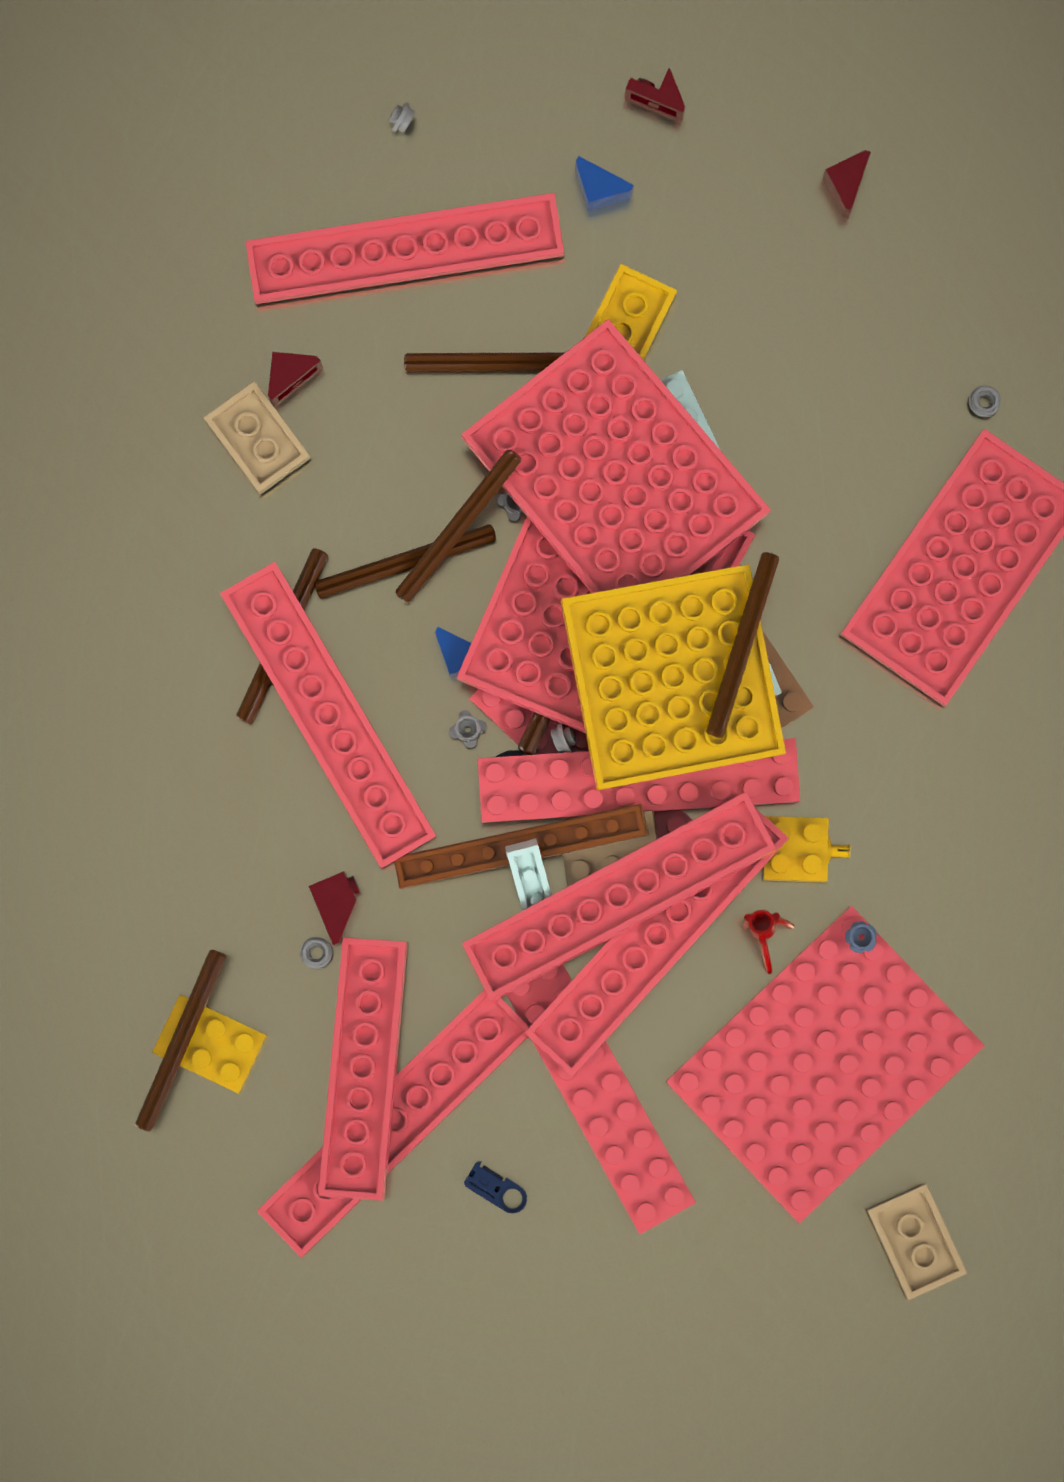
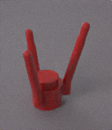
(763, 927)

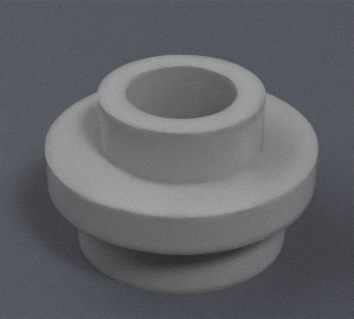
(401, 117)
(988, 392)
(563, 738)
(306, 949)

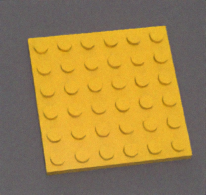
(652, 671)

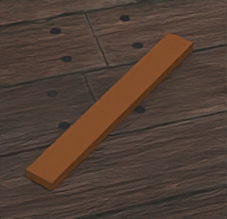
(490, 851)

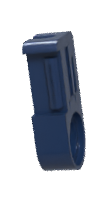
(492, 1187)

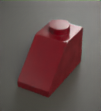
(336, 903)

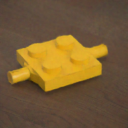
(805, 853)

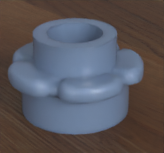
(869, 937)

